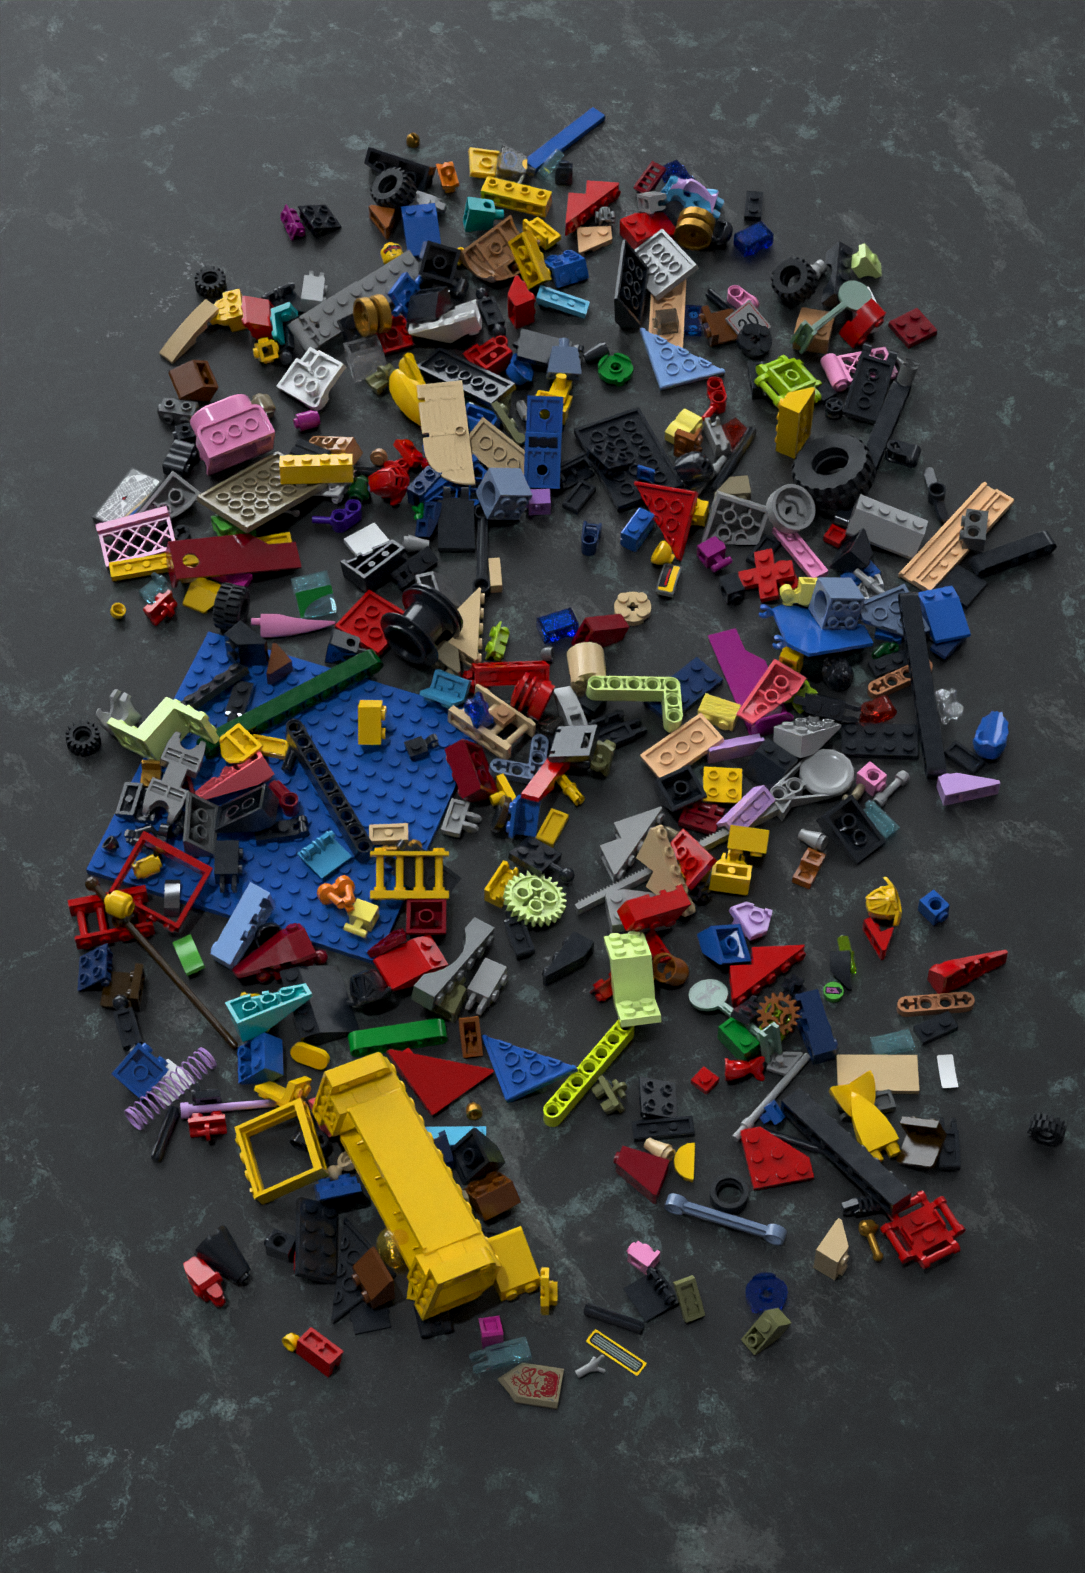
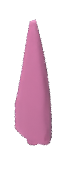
(279, 625)

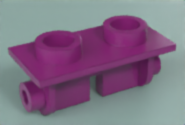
(291, 222)

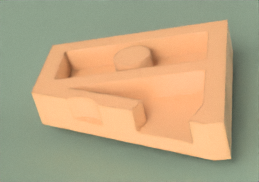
(593, 238)

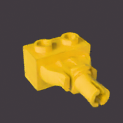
(230, 311)
(731, 874)

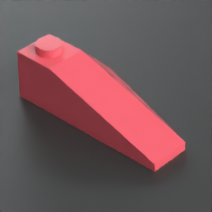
(237, 777)

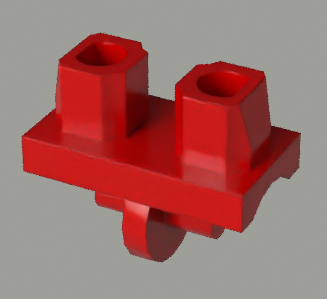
(161, 608)
(207, 1125)

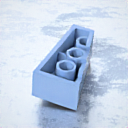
(240, 930)

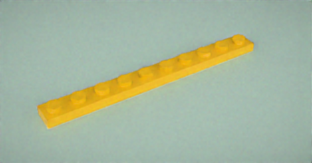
(157, 563)

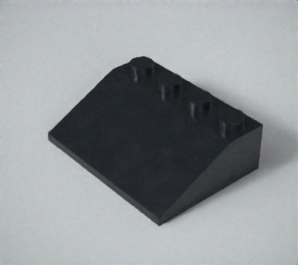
(630, 288)
(326, 1014)

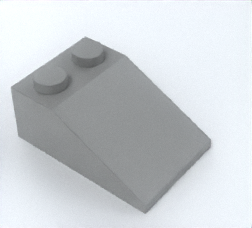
(614, 901)

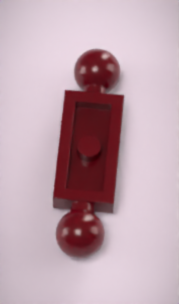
(266, 974)

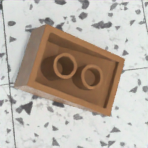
(822, 339)

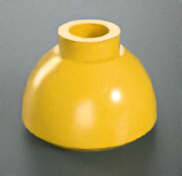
(662, 554)

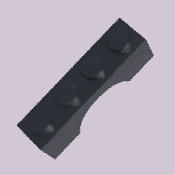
(840, 260)

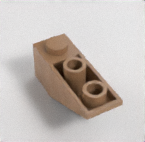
(338, 445)

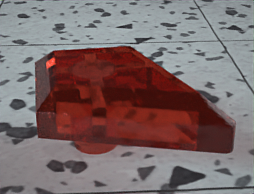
(733, 431)

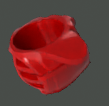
(384, 480)

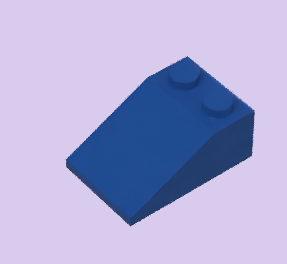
(419, 225)
(943, 614)

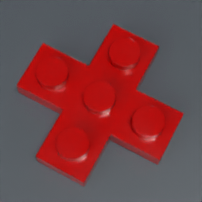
(767, 575)

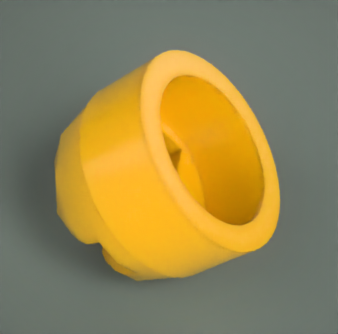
(117, 610)
(290, 1341)

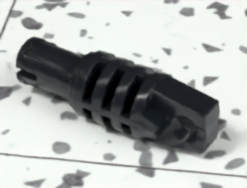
(858, 1206)

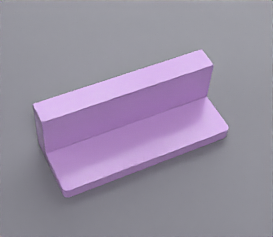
(734, 748)
(748, 808)

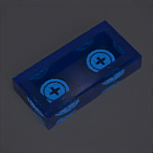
(691, 323)

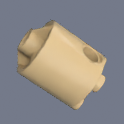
(583, 662)

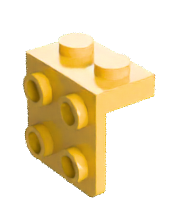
(295, 1089)

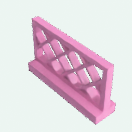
(136, 522)

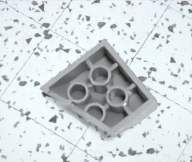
(735, 520)

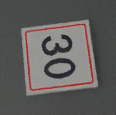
(746, 315)

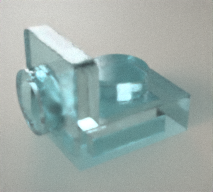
(156, 585)

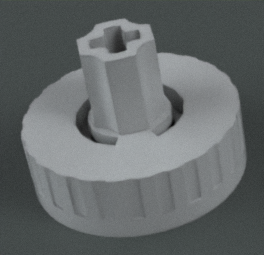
(784, 514)

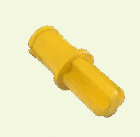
(570, 789)

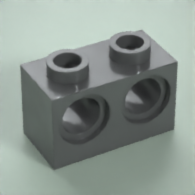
(975, 529)

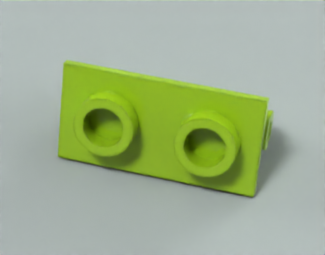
(494, 648)

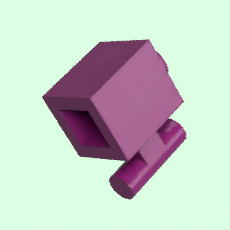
(712, 554)

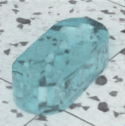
(550, 163)

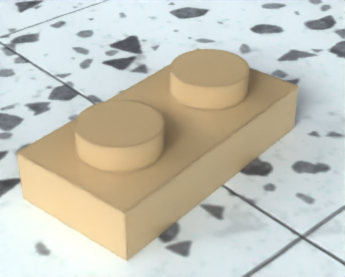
(388, 833)

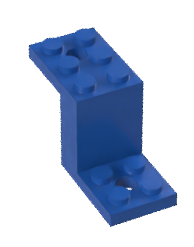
(543, 441)

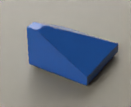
(646, 473)

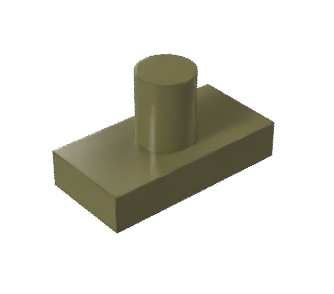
(689, 1298)

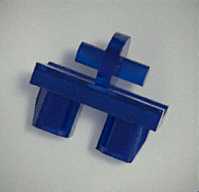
(478, 711)

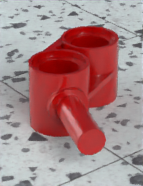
(717, 396)

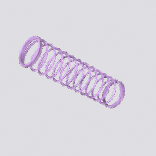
(129, 1113)

